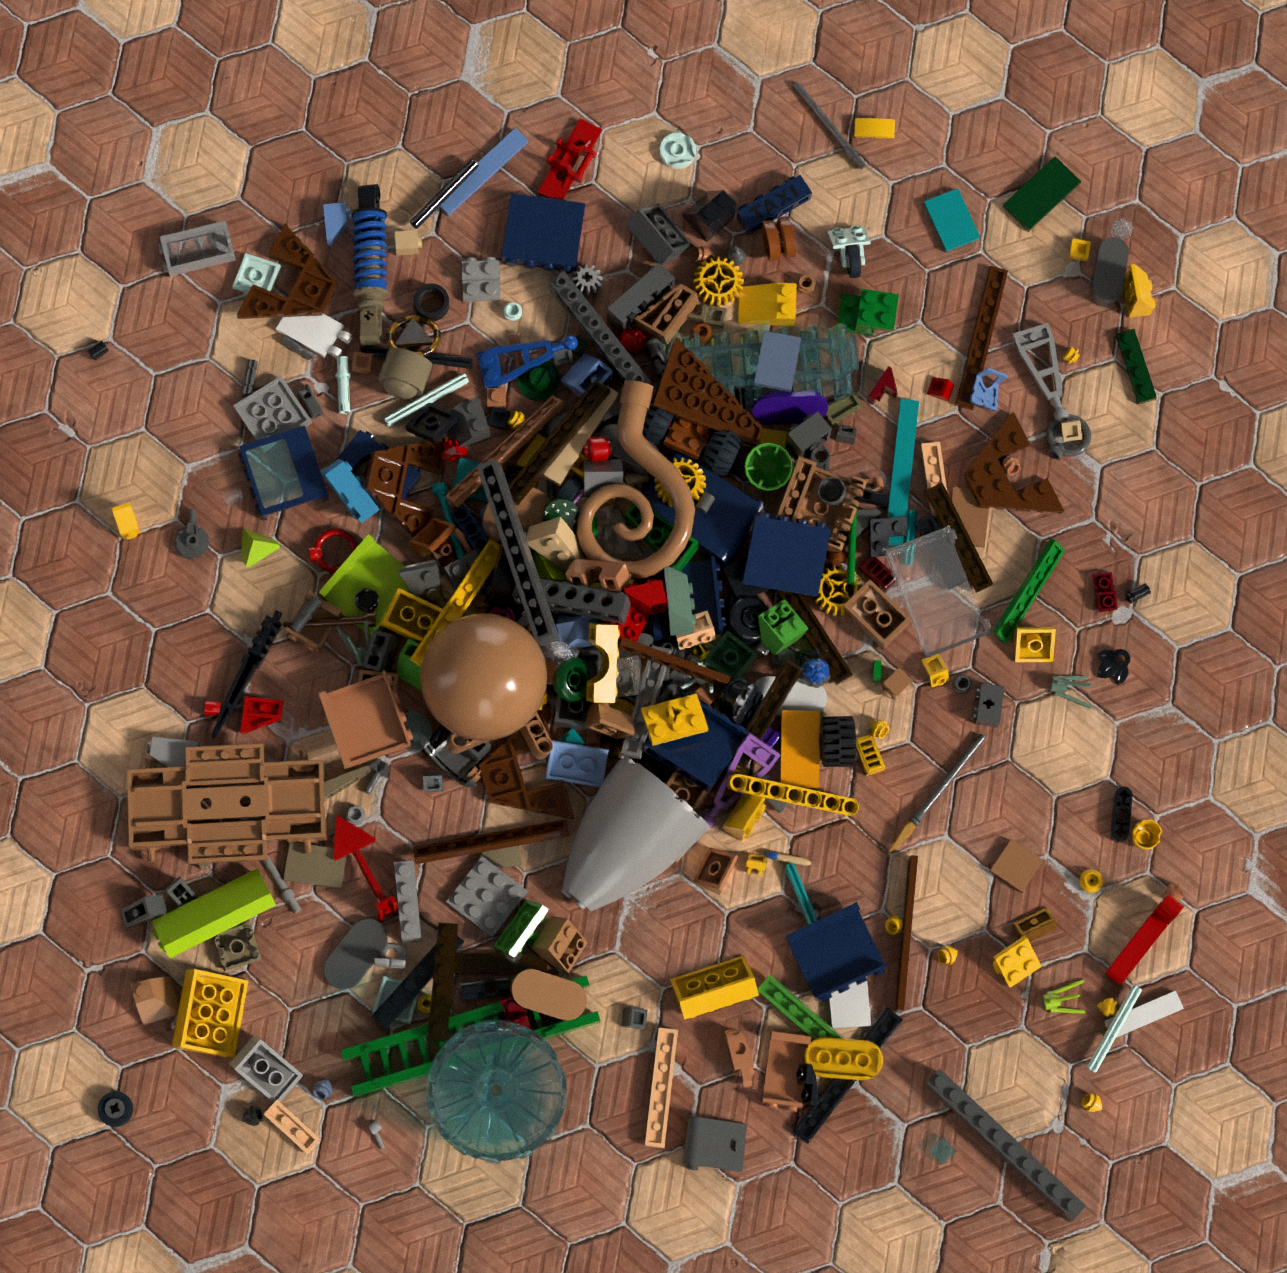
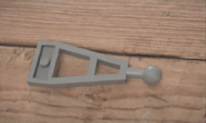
(1034, 338)

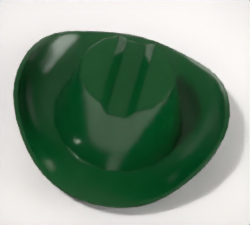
(540, 382)
(571, 679)

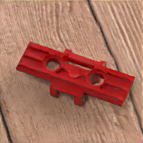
(567, 156)

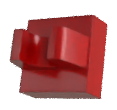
(453, 451)

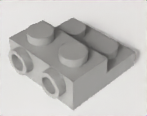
(481, 280)

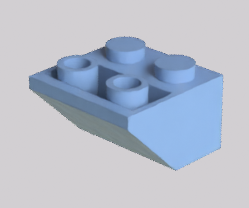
(585, 372)

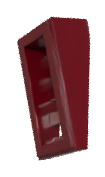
(873, 577)

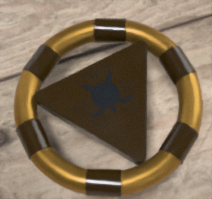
(413, 335)

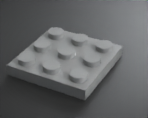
(272, 410)
(487, 897)

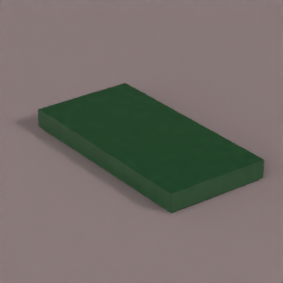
(1041, 193)

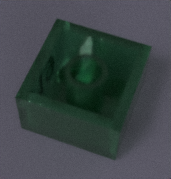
(730, 657)

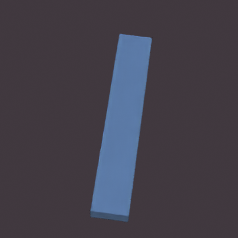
(487, 168)

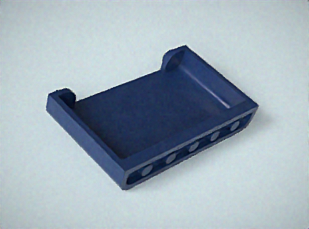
(727, 521)

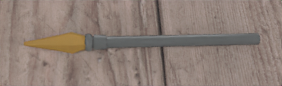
(914, 821)

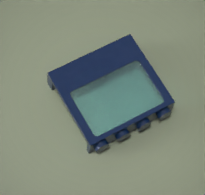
(282, 471)

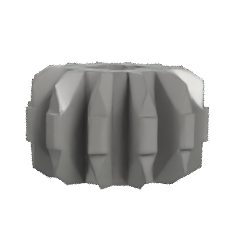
(593, 276)

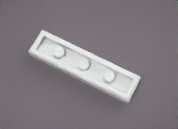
(1149, 1013)

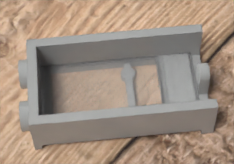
(196, 248)

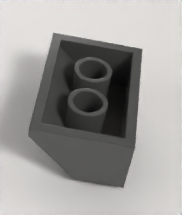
(658, 234)

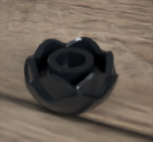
(364, 594)

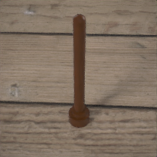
(369, 617)

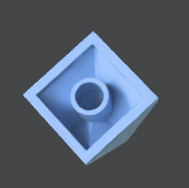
(574, 629)

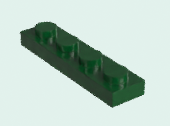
(1136, 366)

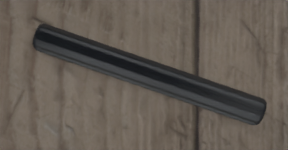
(443, 194)

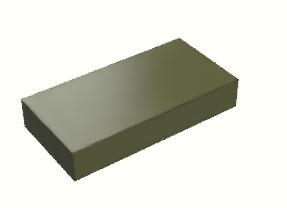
(842, 408)

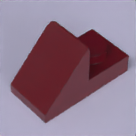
(885, 383)
(514, 1012)

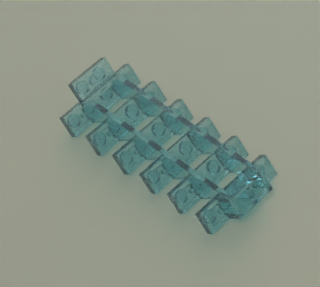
(839, 343)

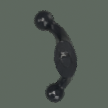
(802, 653)

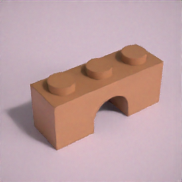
(610, 574)

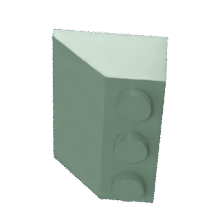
(679, 602)

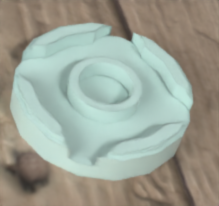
(677, 150)

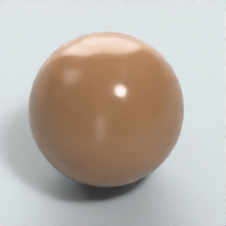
(483, 677)

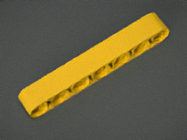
(801, 798)

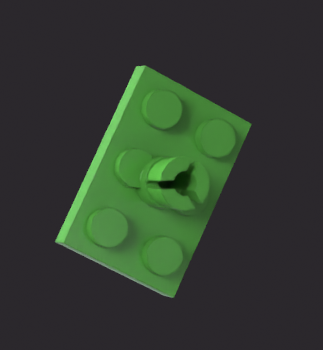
(521, 929)

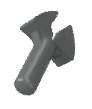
(376, 775)

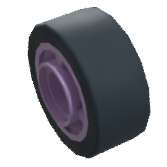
(571, 490)

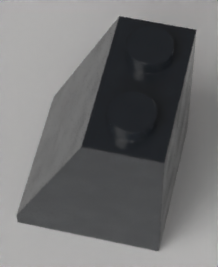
(711, 213)

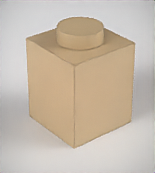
(407, 242)

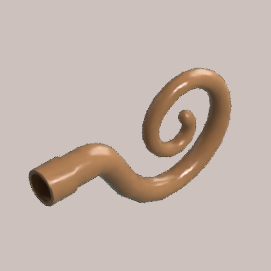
(634, 404)

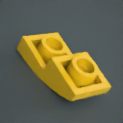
(874, 128)

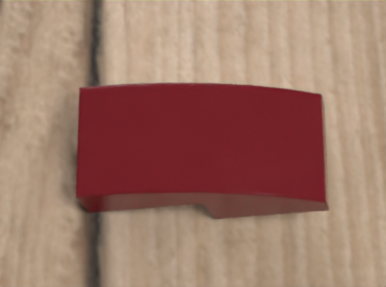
(1104, 592)

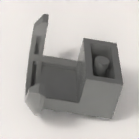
(456, 764)

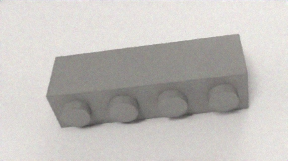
(407, 901)

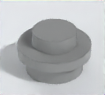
(355, 815)

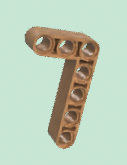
(532, 740)

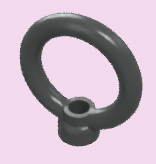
(1058, 450)

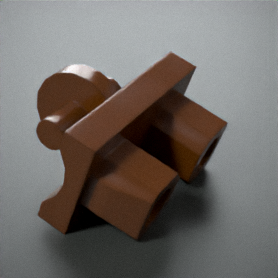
(444, 555)

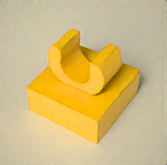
(756, 862)

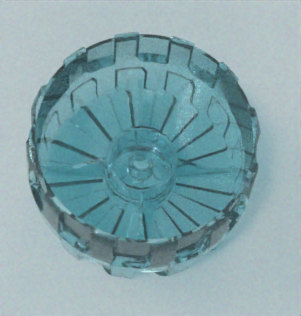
(503, 1123)

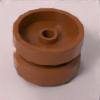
(778, 239)

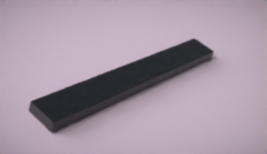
(839, 1087)

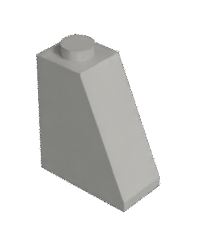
(169, 751)

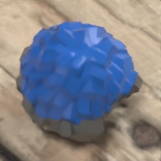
(815, 672)

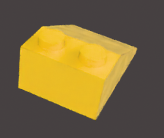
(1138, 293)
(768, 304)

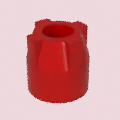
(212, 708)

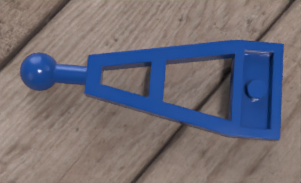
(491, 367)

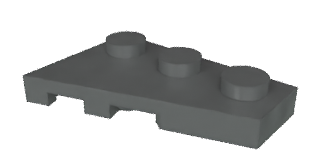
(424, 582)

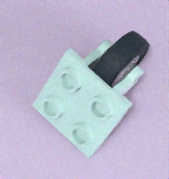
(850, 237)

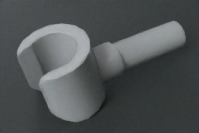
(375, 1128)

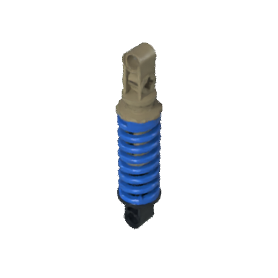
(368, 263)

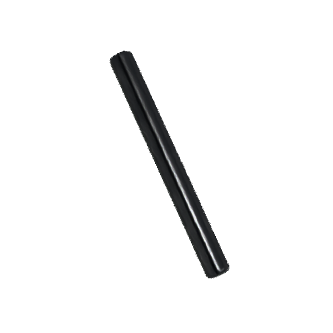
(434, 358)

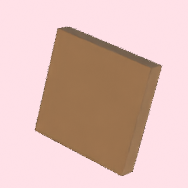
(1016, 866)

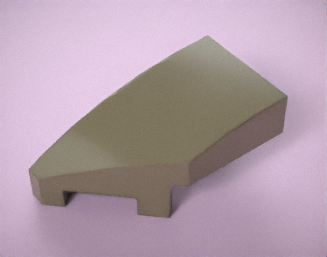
(711, 315)
(504, 857)

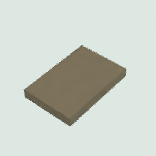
(315, 868)

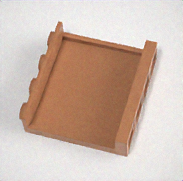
(366, 720)

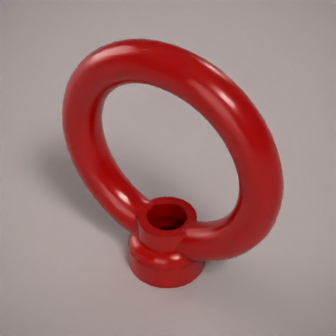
(315, 551)

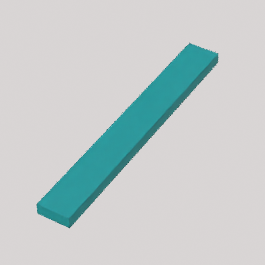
(902, 462)

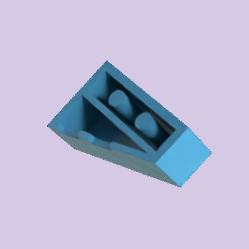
(350, 490)

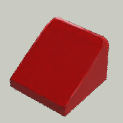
(940, 388)

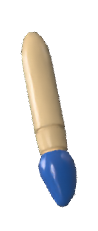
(787, 858)

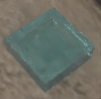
(942, 1151)

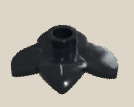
(1111, 666)

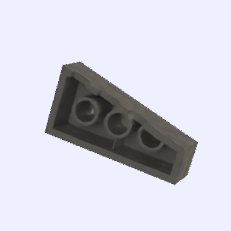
(639, 297)

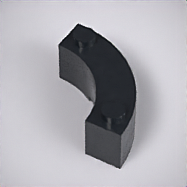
(501, 583)

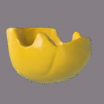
(1146, 834)

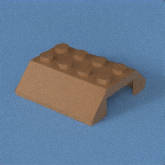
(803, 501)

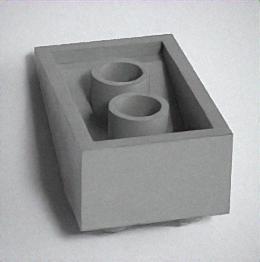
(265, 1069)

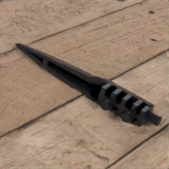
(251, 662)

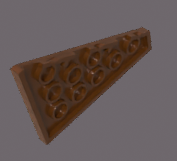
(696, 396)

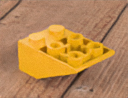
(743, 817)

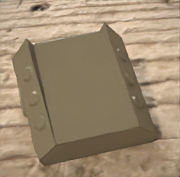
(237, 946)

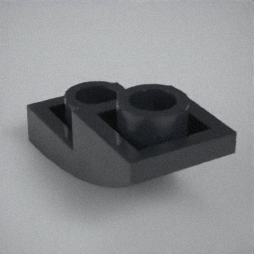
(807, 1077)

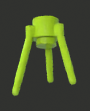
(1052, 1000)

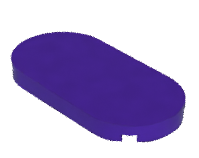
(788, 406)

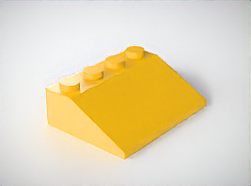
(210, 1013)

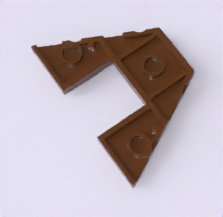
(310, 292)
(387, 478)
(991, 484)
(506, 785)

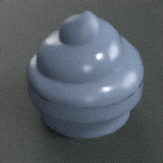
(322, 1089)

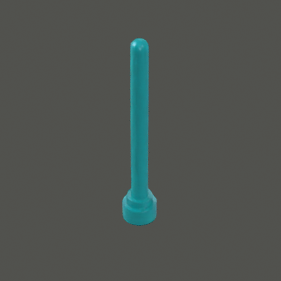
(440, 491)

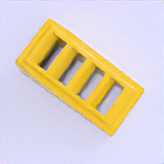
(874, 769)

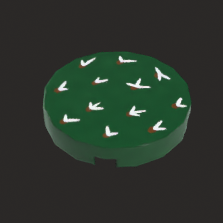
(561, 508)

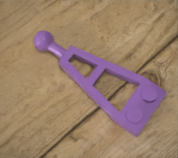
(757, 751)

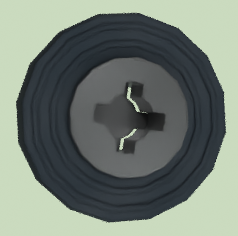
(121, 1113)

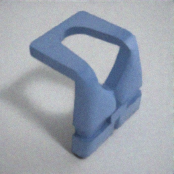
(986, 396)

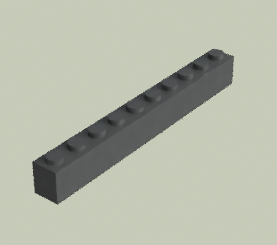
(518, 552)
(1005, 1145)

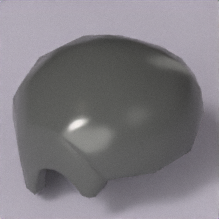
(831, 491)

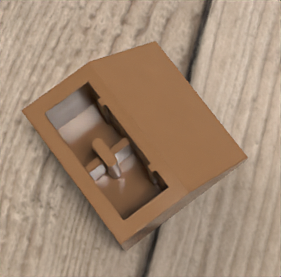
(560, 943)

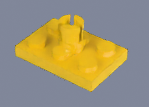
(674, 719)

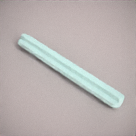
(429, 397)
(1114, 1028)

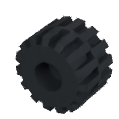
(837, 741)

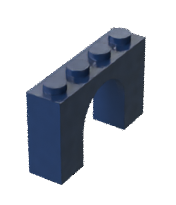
(360, 450)

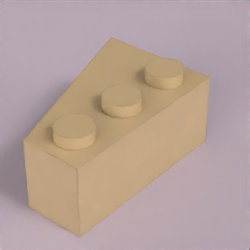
(555, 542)

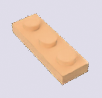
(292, 1127)

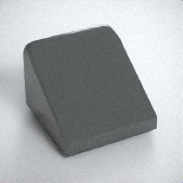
(634, 1018)

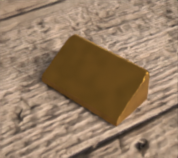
(1036, 925)

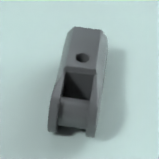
(310, 403)

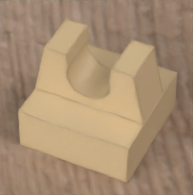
(1071, 430)

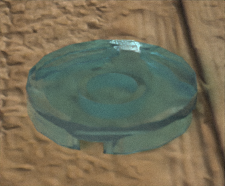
(418, 724)

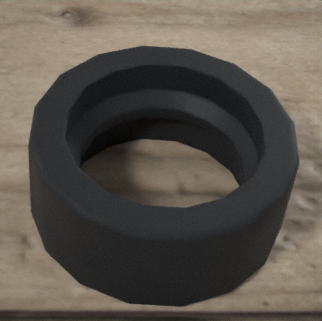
(431, 288)

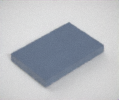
(777, 361)

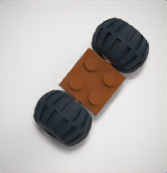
(691, 439)

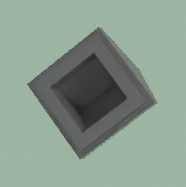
(846, 434)

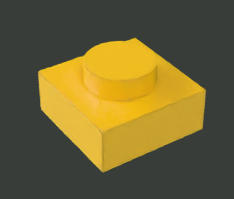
(1079, 249)

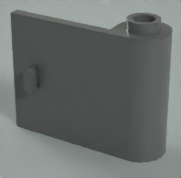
(712, 1144)

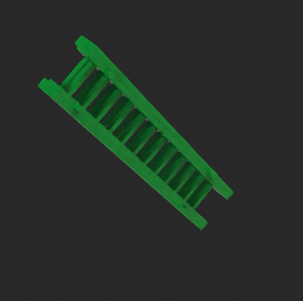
(418, 1033)

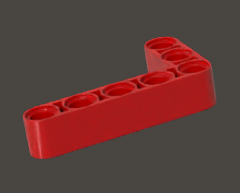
(1144, 939)

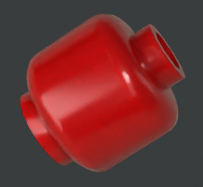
(632, 340)
(597, 449)

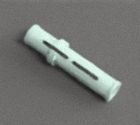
(343, 385)

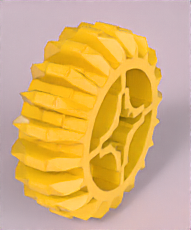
(700, 282)
(697, 479)
(832, 585)

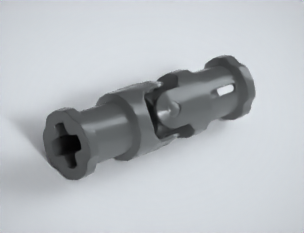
(657, 356)

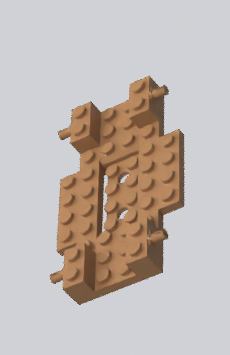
(288, 799)

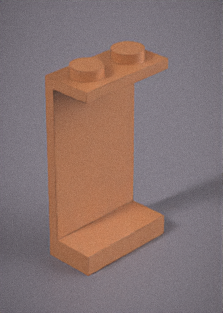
(780, 1083)

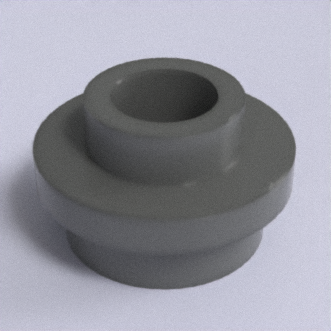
(962, 678)

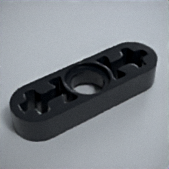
(1117, 800)

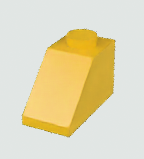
(126, 521)

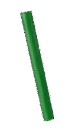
(851, 551)

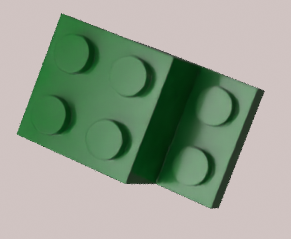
(868, 311)

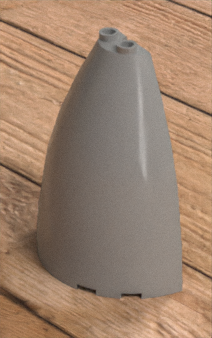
(628, 836)

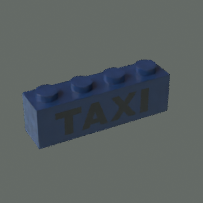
(774, 204)

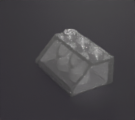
(610, 541)

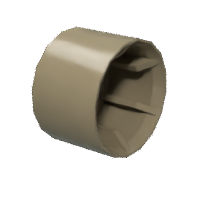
(404, 373)

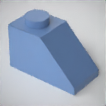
(336, 220)

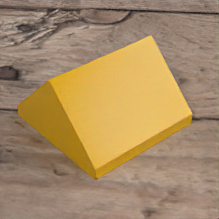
(1034, 644)

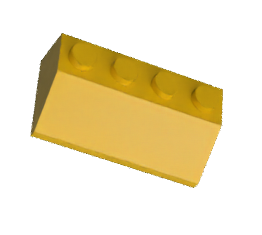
(714, 987)

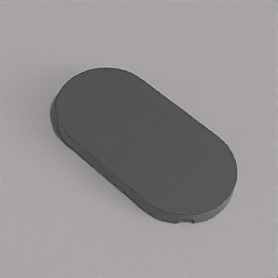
(356, 954)

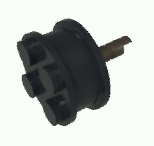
(739, 700)

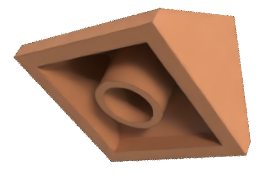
(715, 870)

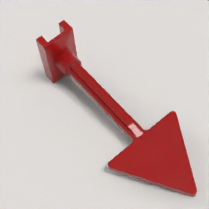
(350, 840)

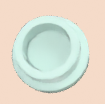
(512, 311)

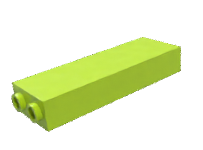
(212, 913)

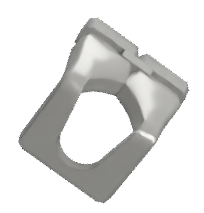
(392, 963)

